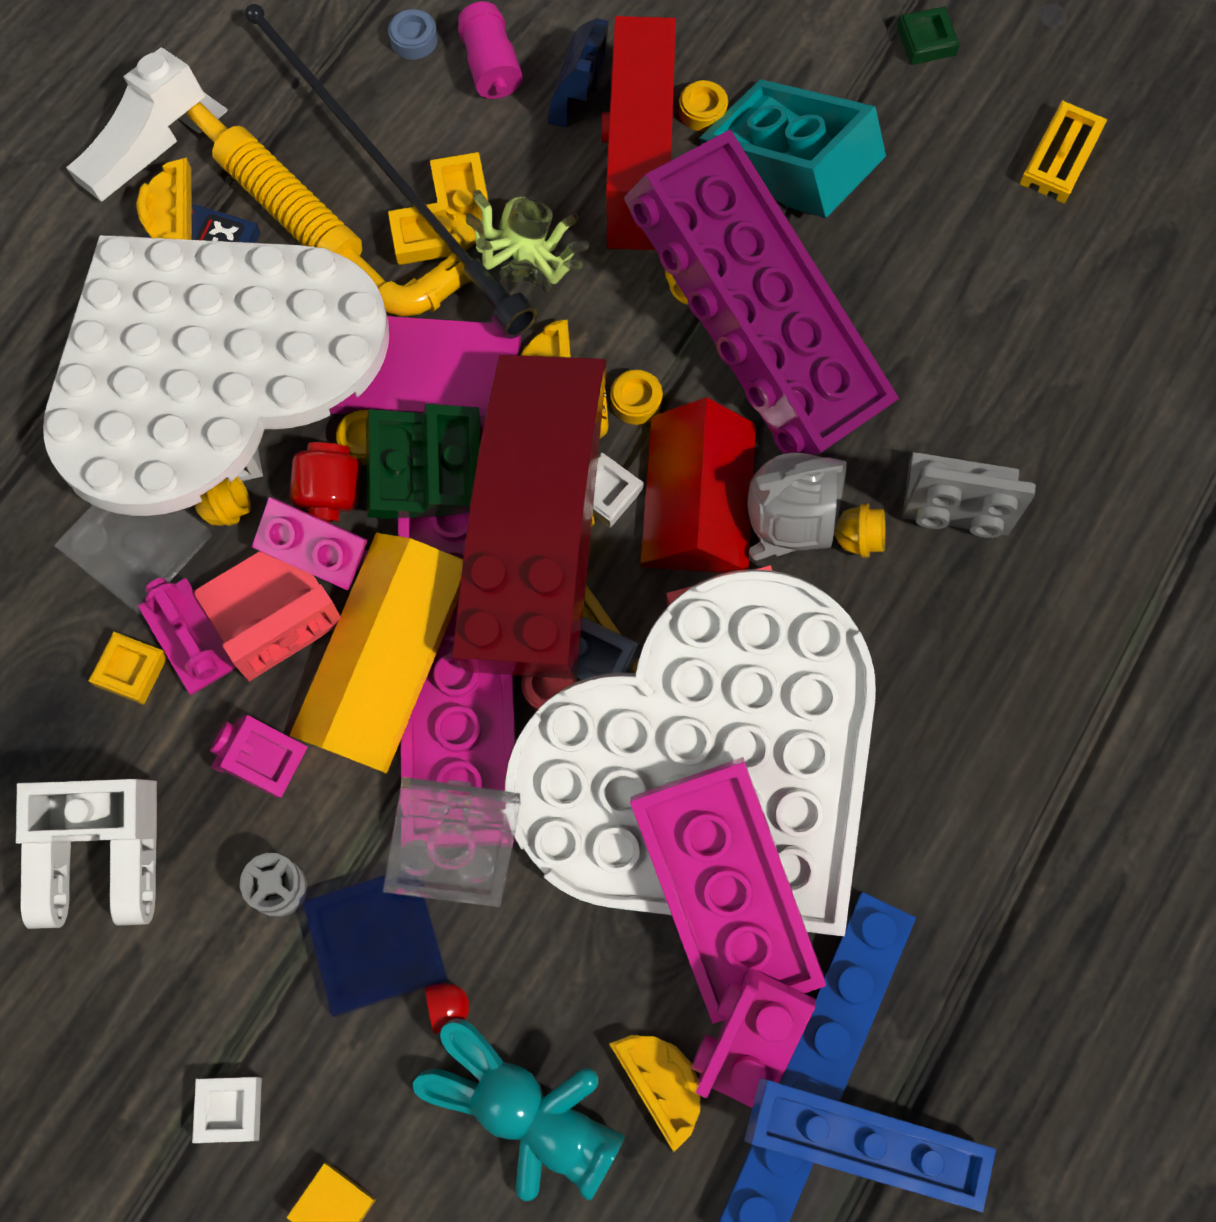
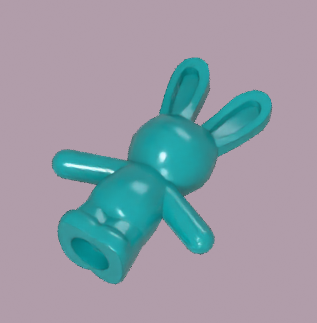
(513, 1108)

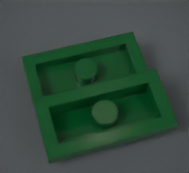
(421, 461)

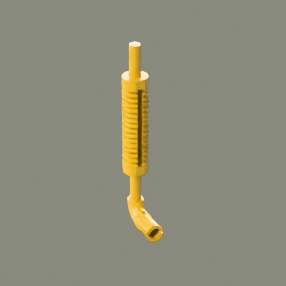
(311, 220)

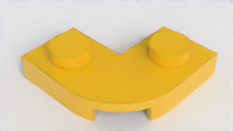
(454, 184)

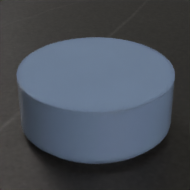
(413, 34)

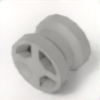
(263, 878)

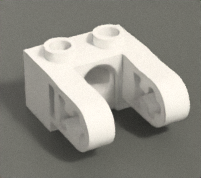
(62, 812)

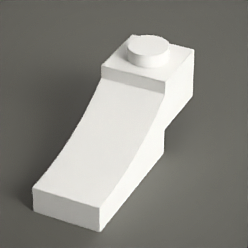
(138, 132)

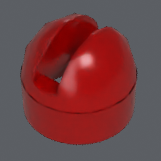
(445, 1003)

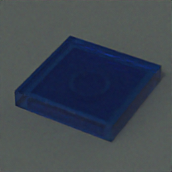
(373, 945)

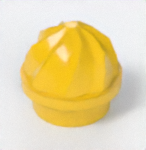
(224, 503)
(861, 530)

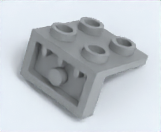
(964, 495)

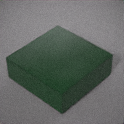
(928, 35)

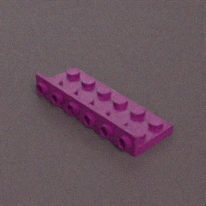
(760, 296)

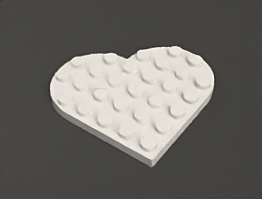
(195, 354)
(726, 674)

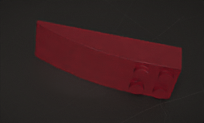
(531, 519)

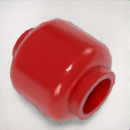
(325, 480)

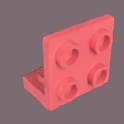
(266, 612)

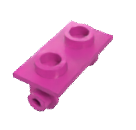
(310, 543)
(185, 633)

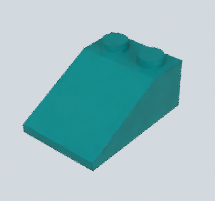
(804, 143)

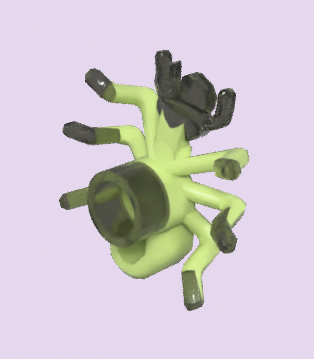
(523, 237)

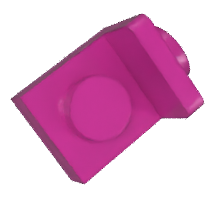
(257, 754)

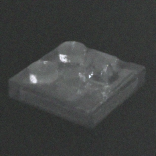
(132, 550)
(451, 841)

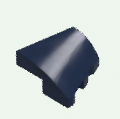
(580, 69)

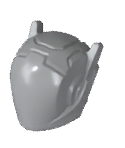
(795, 503)

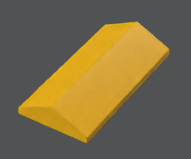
(381, 651)

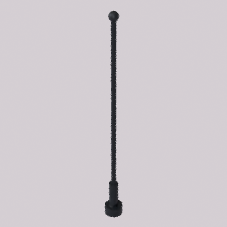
(513, 312)

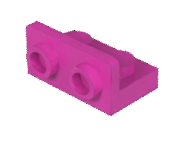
(755, 1039)

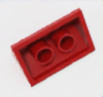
(698, 489)

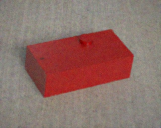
(638, 118)

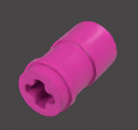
(489, 50)

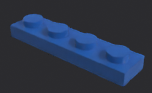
(870, 1145)

